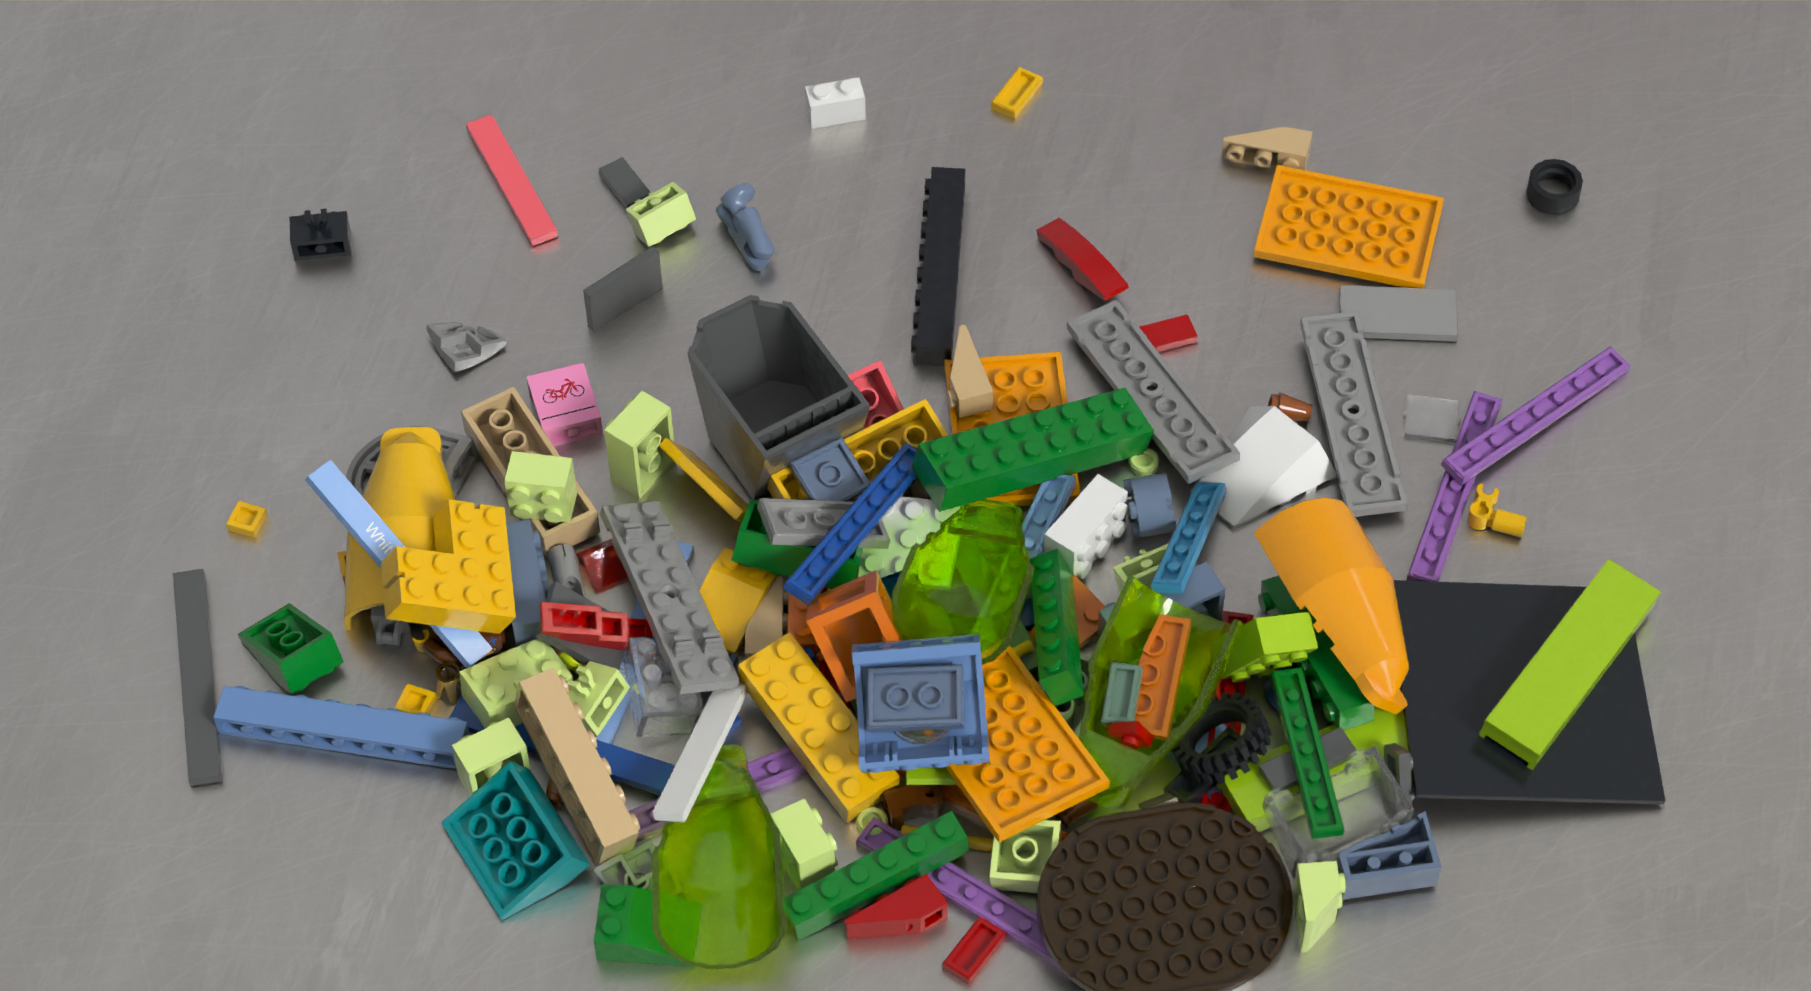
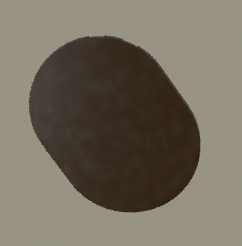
(1164, 901)

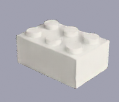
(1089, 525)

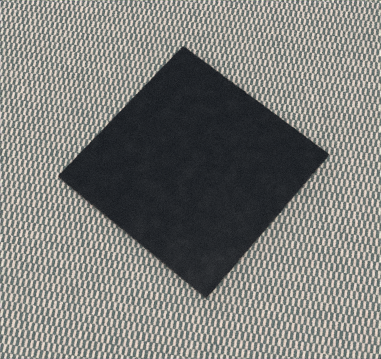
(1464, 656)

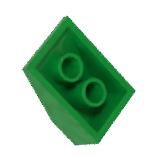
(292, 648)
(626, 929)

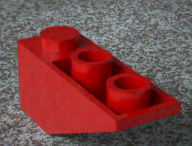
(903, 912)

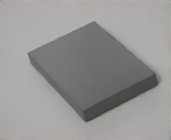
(623, 289)
(610, 657)

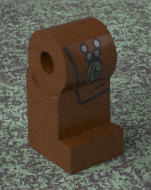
(912, 802)

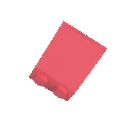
(878, 391)

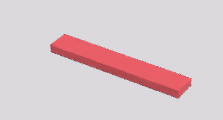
(512, 180)

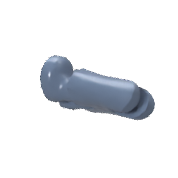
(746, 226)

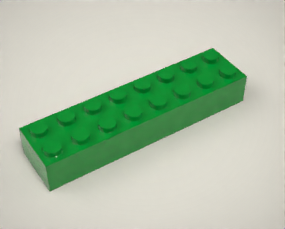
(1031, 449)

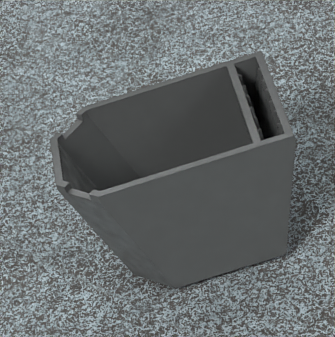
(769, 389)

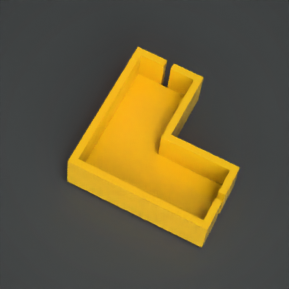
(462, 582)

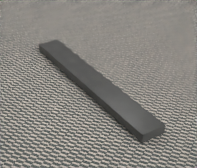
(197, 677)

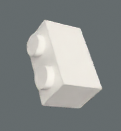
(835, 103)

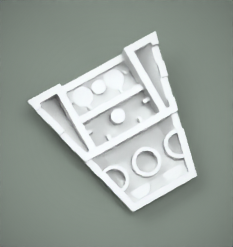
(1273, 466)

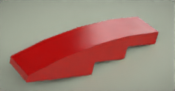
(1084, 260)
(591, 625)

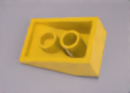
(733, 596)

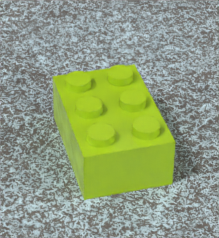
(1271, 645)

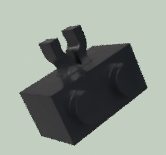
(320, 235)

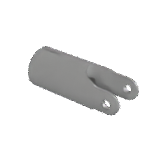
(566, 568)

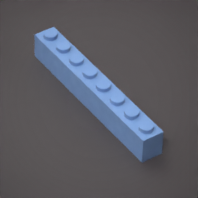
(339, 726)

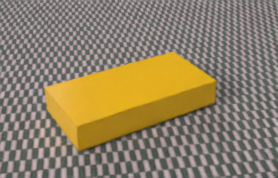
(1016, 92)

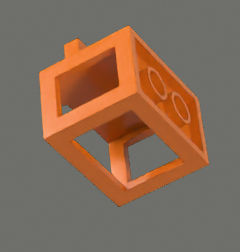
(849, 616)

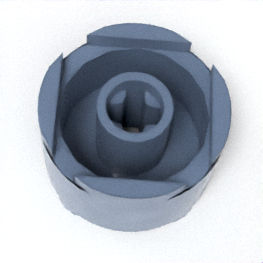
(1150, 505)

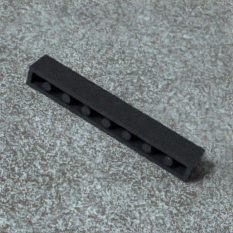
(940, 266)

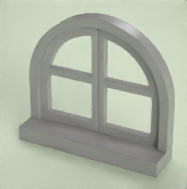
(458, 459)

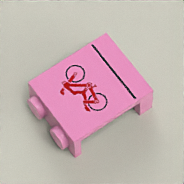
(565, 404)

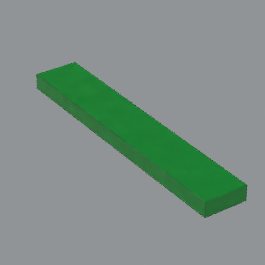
(1307, 753)

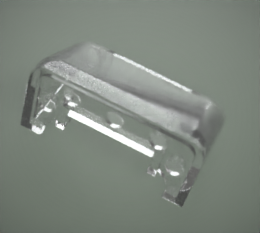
(1367, 802)

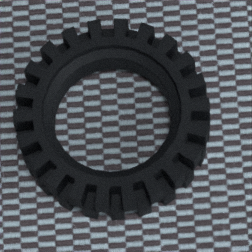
(1236, 755)

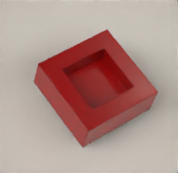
(1131, 734)

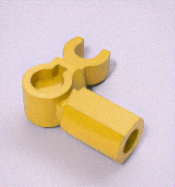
(1483, 516)

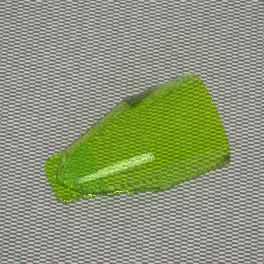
(967, 579)
(1122, 641)
(720, 874)

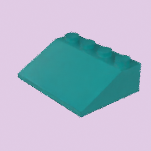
(515, 841)

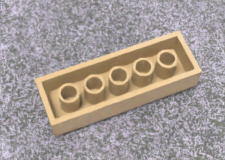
(507, 425)
(576, 766)

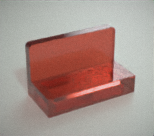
(602, 564)

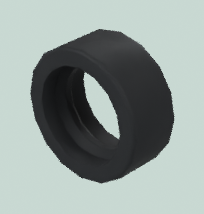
(1558, 170)

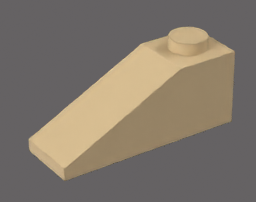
(969, 384)

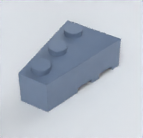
(1391, 862)

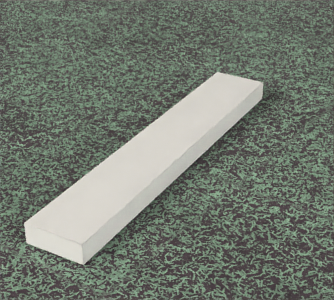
(699, 754)

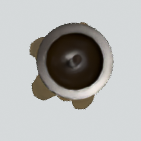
(448, 677)

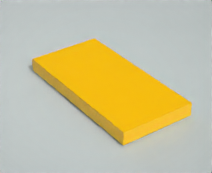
(706, 478)

